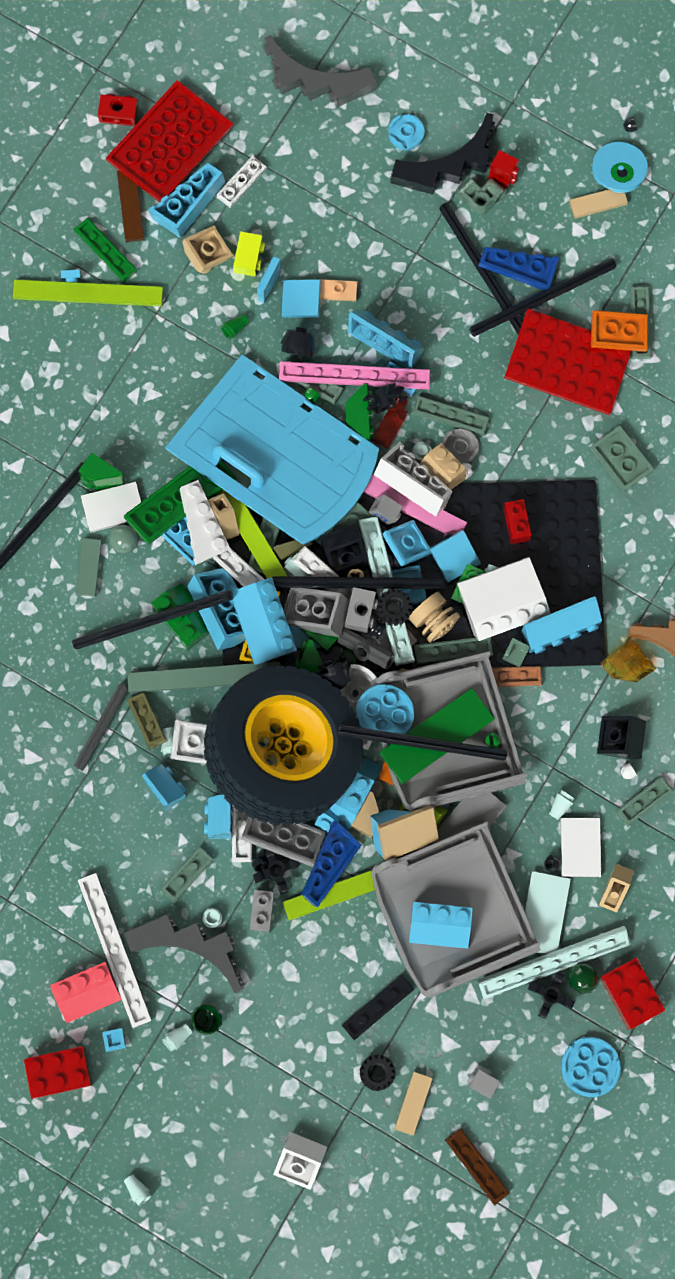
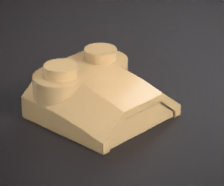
(206, 249)

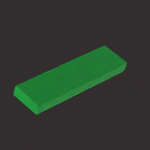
(105, 250)

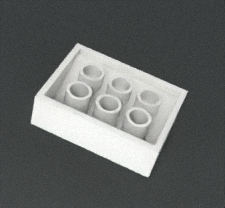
(503, 599)

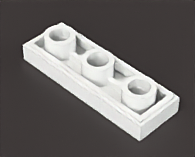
(234, 189)

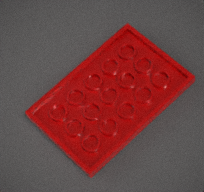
(169, 141)
(562, 363)

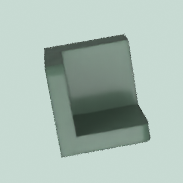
(516, 652)

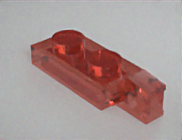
(390, 425)

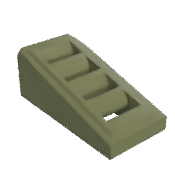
(288, 549)

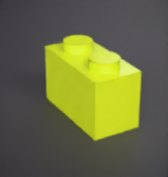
(248, 254)

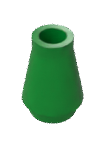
(234, 326)

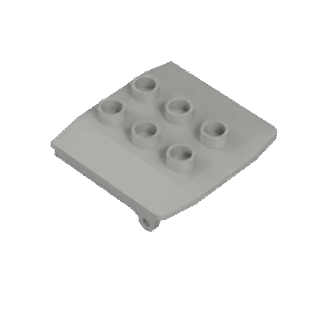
(456, 775)
(459, 872)

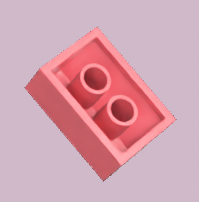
(85, 992)

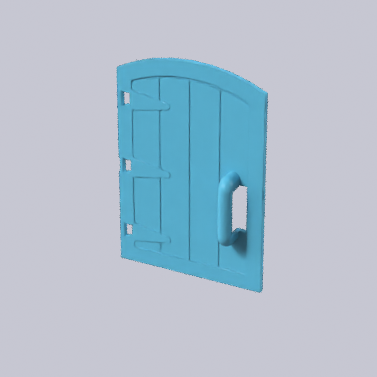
(297, 460)

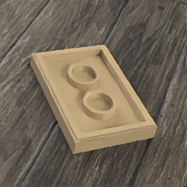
(408, 832)

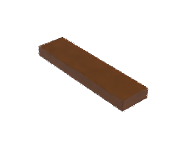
(130, 209)
(477, 1166)

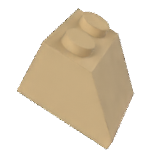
(444, 466)

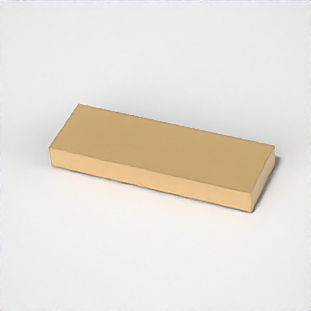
(597, 203)
(413, 1103)

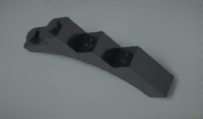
(427, 175)

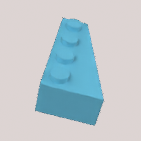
(188, 200)

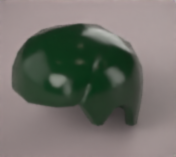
(583, 978)
(206, 1019)

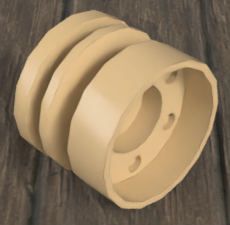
(434, 617)

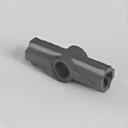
(366, 648)

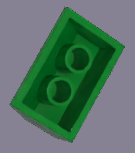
(188, 628)

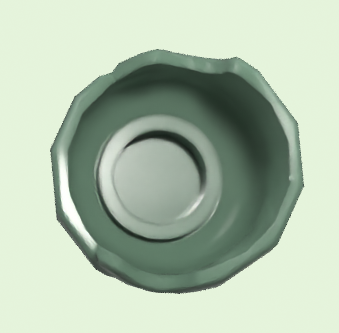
(123, 539)

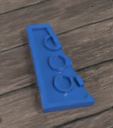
(525, 268)
(332, 860)

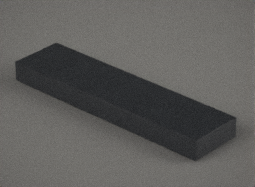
(377, 1007)

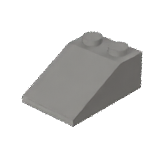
(316, 610)

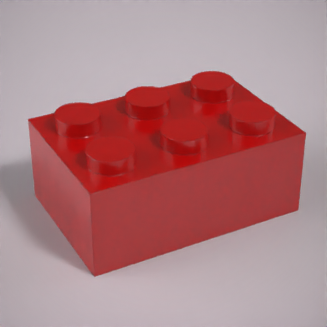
(632, 994)
(57, 1072)

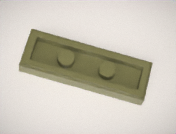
(146, 720)

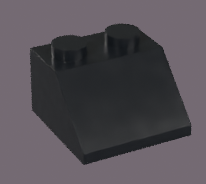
(344, 550)
(621, 737)

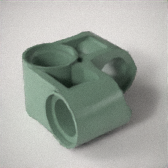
(471, 194)

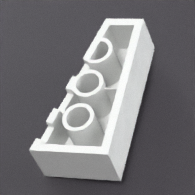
(413, 480)

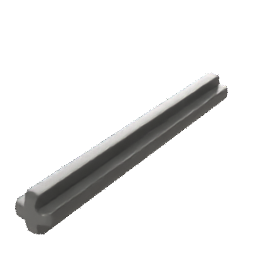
(101, 727)

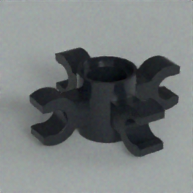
(385, 398)
(289, 865)
(566, 1002)

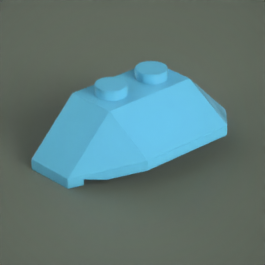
(353, 799)

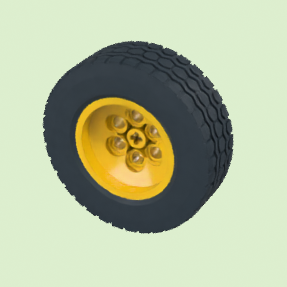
(291, 703)

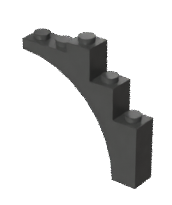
(313, 83)
(161, 933)

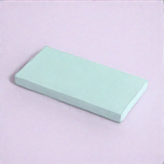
(546, 909)

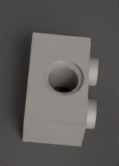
(358, 599)
(261, 911)

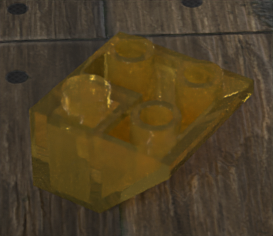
(628, 663)

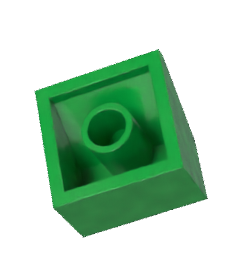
(99, 474)

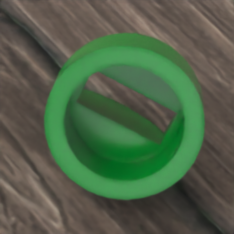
(311, 395)
(496, 739)

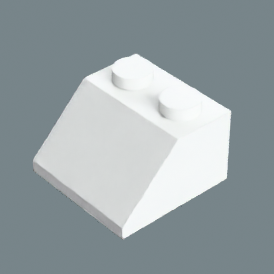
(300, 1160)

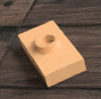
(338, 290)

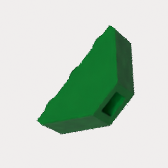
(357, 415)
(309, 657)

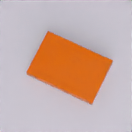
(619, 330)

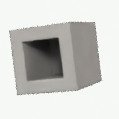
(386, 509)
(483, 1083)

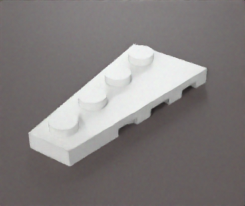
(204, 529)

